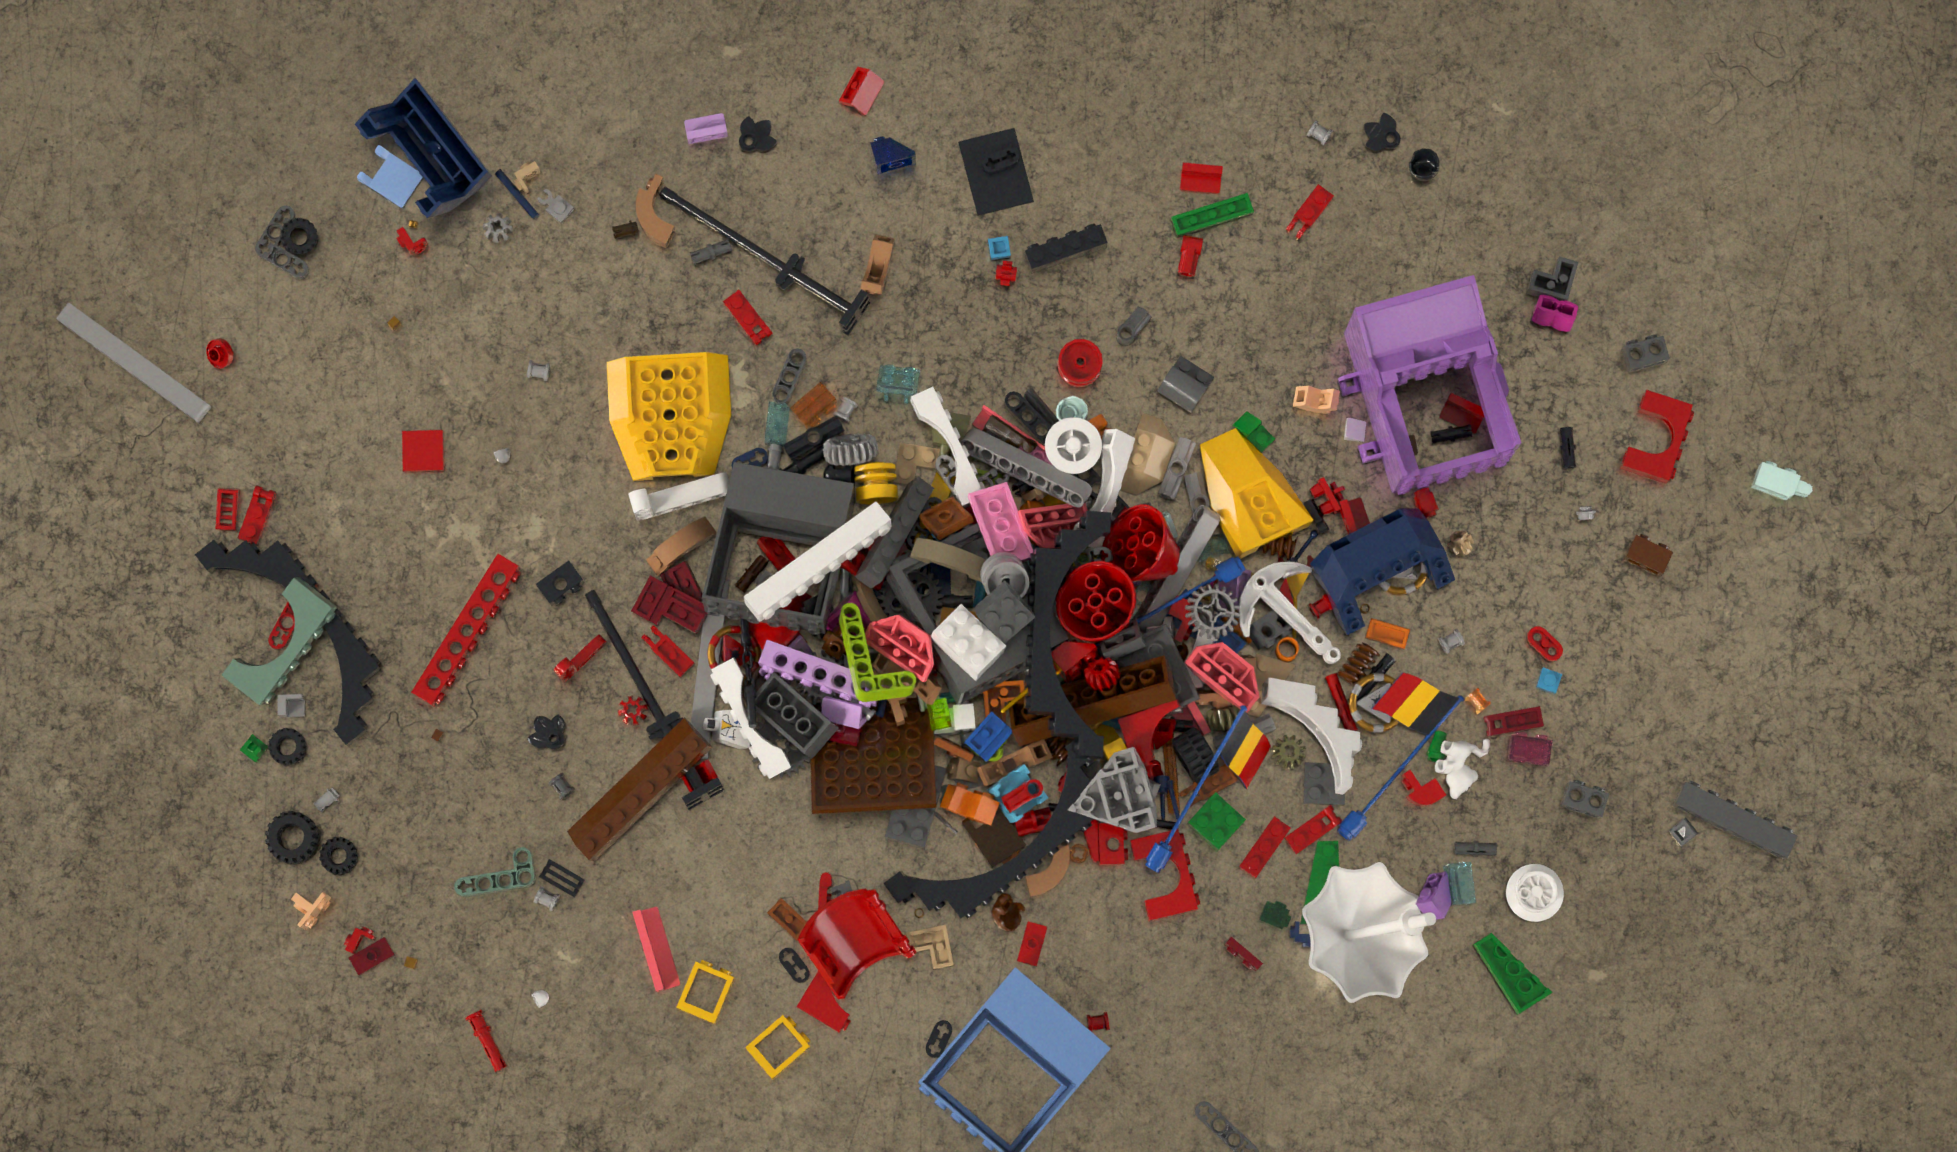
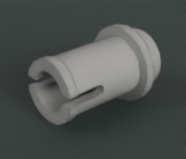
(774, 456)
(326, 799)

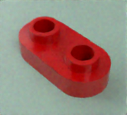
(1546, 641)

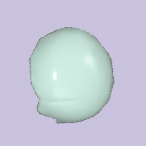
(1071, 407)

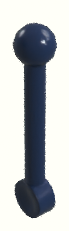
(1313, 534)

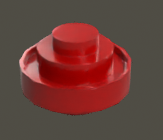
(219, 353)

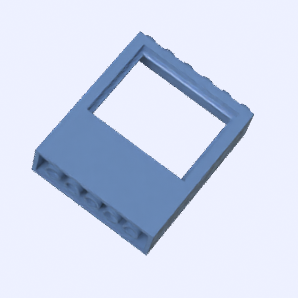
(1039, 1031)

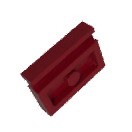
(683, 579)
(653, 600)
(685, 611)
(1248, 958)

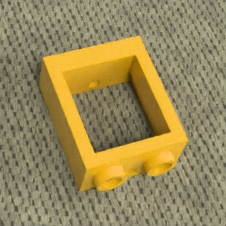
(707, 967)
(790, 1024)

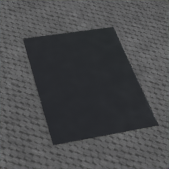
(996, 190)

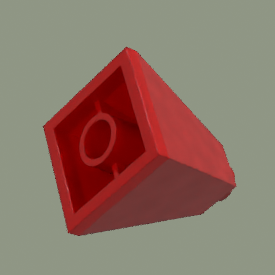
(779, 635)

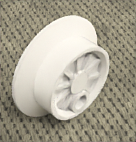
(1073, 445)
(1534, 892)

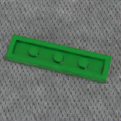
(1212, 214)

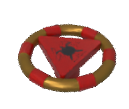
(732, 648)

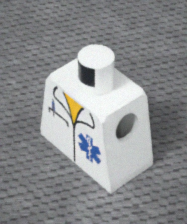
(726, 730)

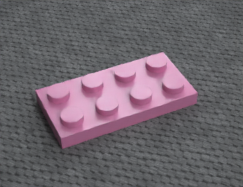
(1000, 521)

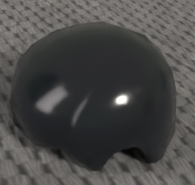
(1424, 164)

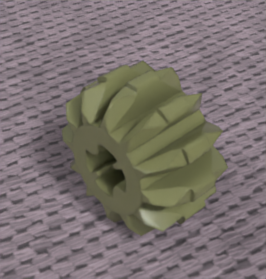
(1221, 718)
(1281, 752)

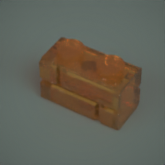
(813, 406)

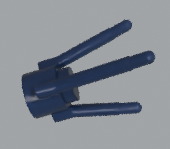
(1166, 784)

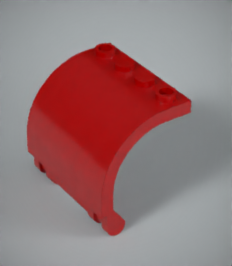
(850, 937)

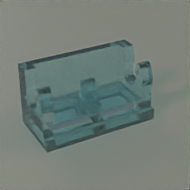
(776, 424)
(1460, 883)

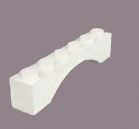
(930, 410)
(1115, 457)
(771, 756)

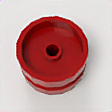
(1081, 351)

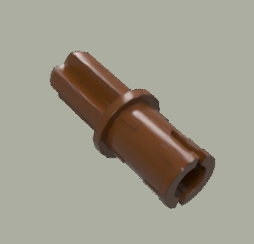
(751, 573)

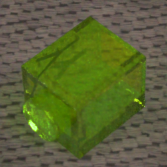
(939, 714)

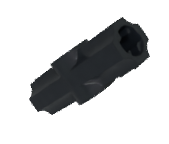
(801, 444)

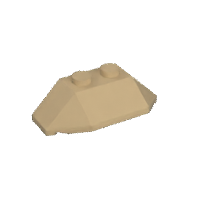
(1149, 456)

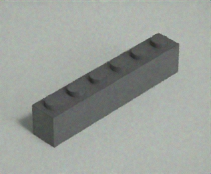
(902, 520)
(1735, 820)

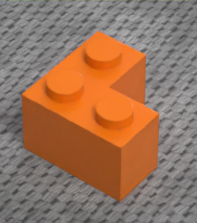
(999, 695)
(973, 805)

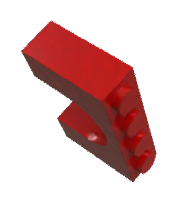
(1676, 416)
(1183, 897)

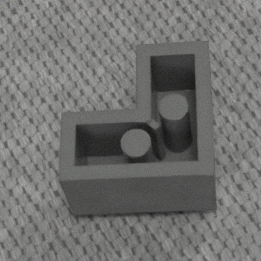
(1555, 285)

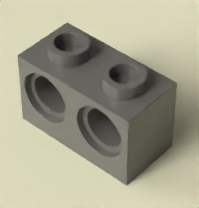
(1647, 358)
(1273, 631)
(1584, 805)

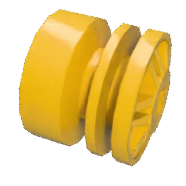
(875, 480)

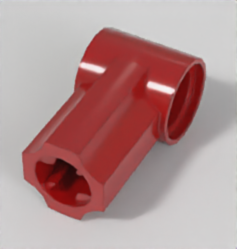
(1190, 251)
(1021, 795)

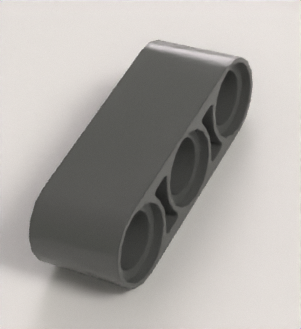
(789, 367)

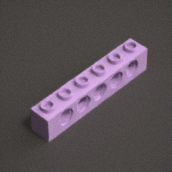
(773, 651)

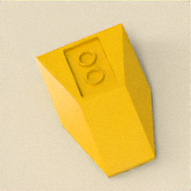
(1249, 494)

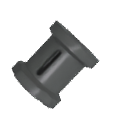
(561, 786)

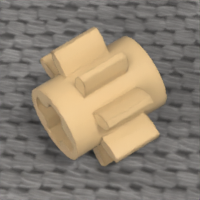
(1460, 543)

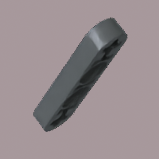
(1228, 1130)

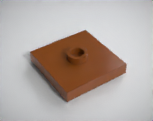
(945, 518)
(954, 749)

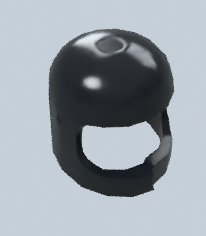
(844, 475)

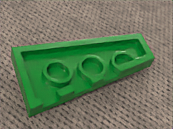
(1325, 857)
(1512, 976)

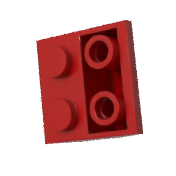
(1072, 659)

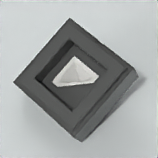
(1683, 831)

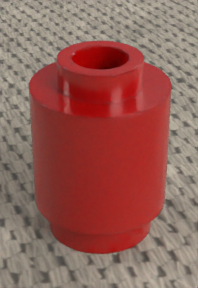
(1426, 502)

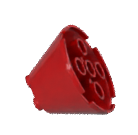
(1143, 544)
(1096, 601)

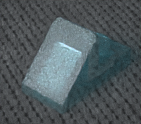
(1215, 547)

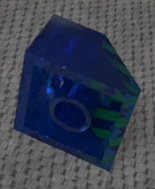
(891, 155)

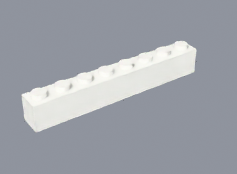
(818, 561)

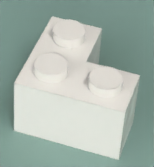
(961, 719)

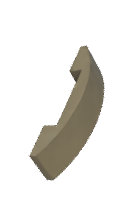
(948, 556)

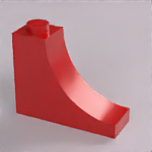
(1141, 727)
(821, 1005)

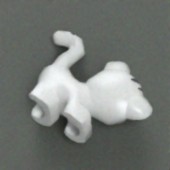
(1459, 776)

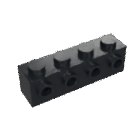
(1065, 249)

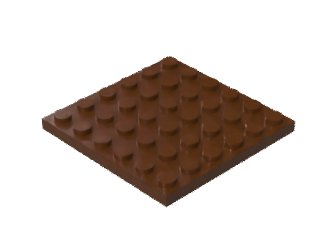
(883, 772)

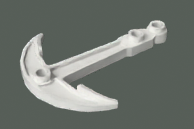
(1280, 604)

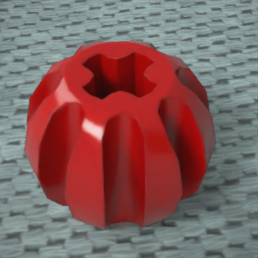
(626, 710)

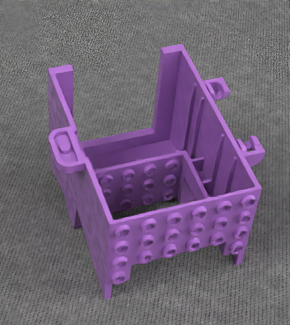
(1415, 338)

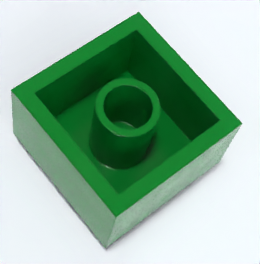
(1216, 821)

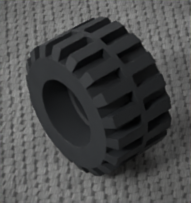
(1194, 754)
(276, 830)

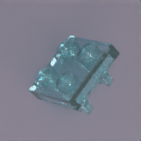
(898, 381)

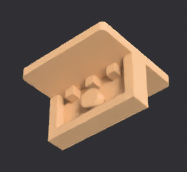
(310, 910)

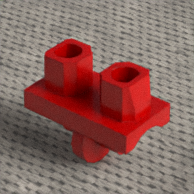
(1331, 504)
(1033, 821)

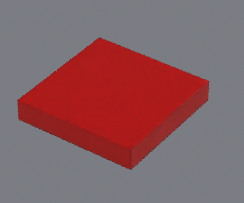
(423, 450)

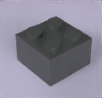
(1004, 612)

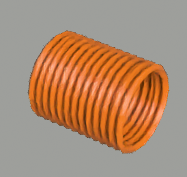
(1290, 640)

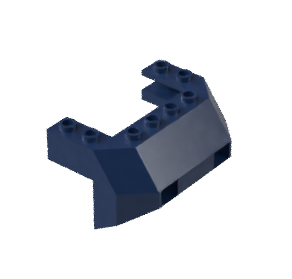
(430, 145)
(1375, 556)

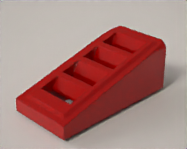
(219, 508)
(1092, 840)

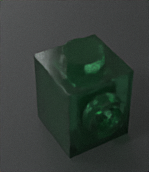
(1275, 915)

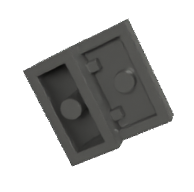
(1185, 384)
(1124, 642)

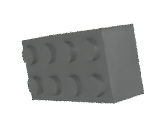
(793, 715)
(913, 825)

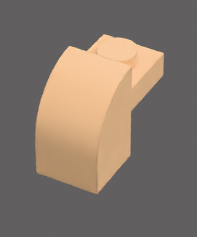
(1316, 400)

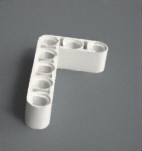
(678, 497)

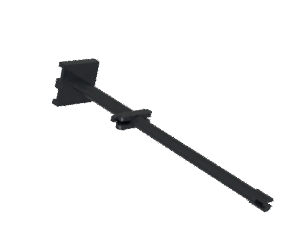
(789, 272)
(663, 724)

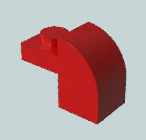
(1178, 611)
(1422, 795)

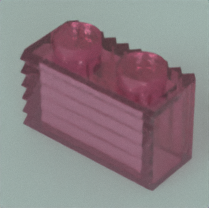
(1529, 749)

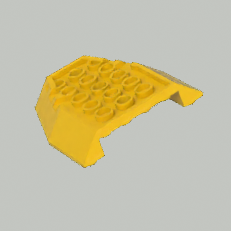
(697, 396)

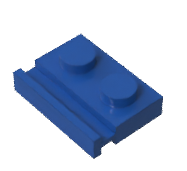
(989, 736)

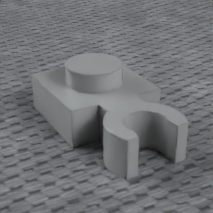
(557, 207)

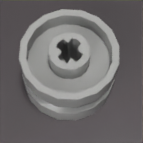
(1003, 568)

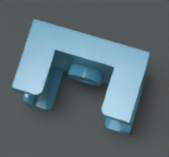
(1010, 782)

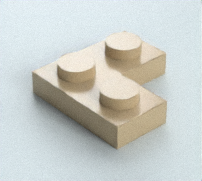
(910, 458)
(936, 941)

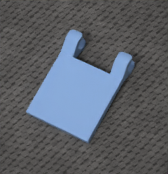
(394, 179)

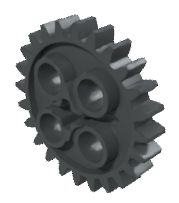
(929, 599)
(795, 757)

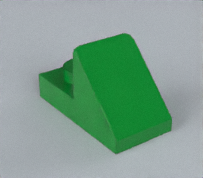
(1254, 431)

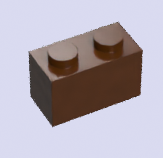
(1648, 555)

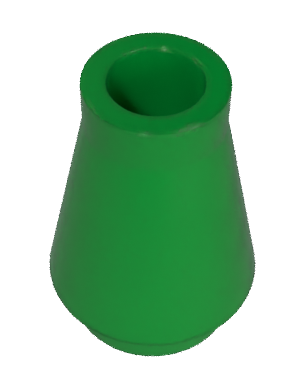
(1434, 750)

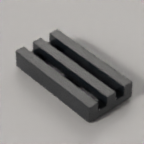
(577, 886)

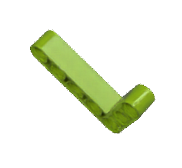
(863, 661)

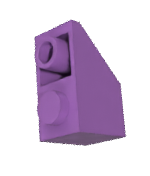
(1435, 895)

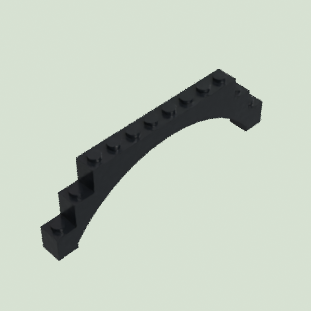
(354, 660)
(1044, 689)
(970, 892)

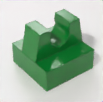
(254, 748)

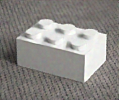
(968, 642)

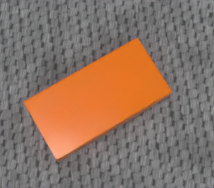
(1387, 633)

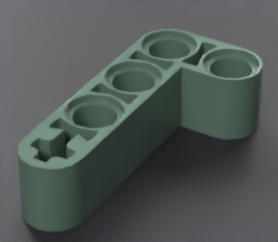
(494, 877)

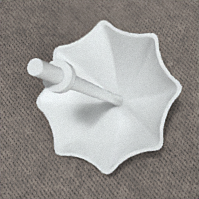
(1366, 932)

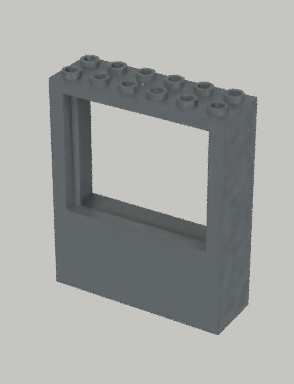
(781, 508)
(959, 682)

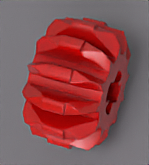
(1102, 673)

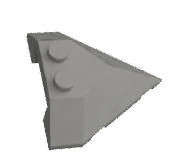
(1120, 794)

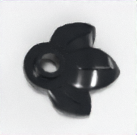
(1380, 131)
(758, 133)
(547, 729)

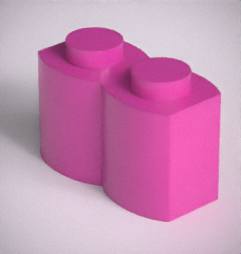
(1554, 313)

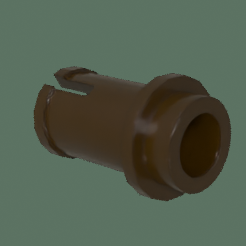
(626, 229)

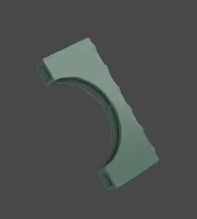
(310, 615)

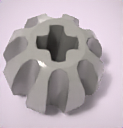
(497, 221)

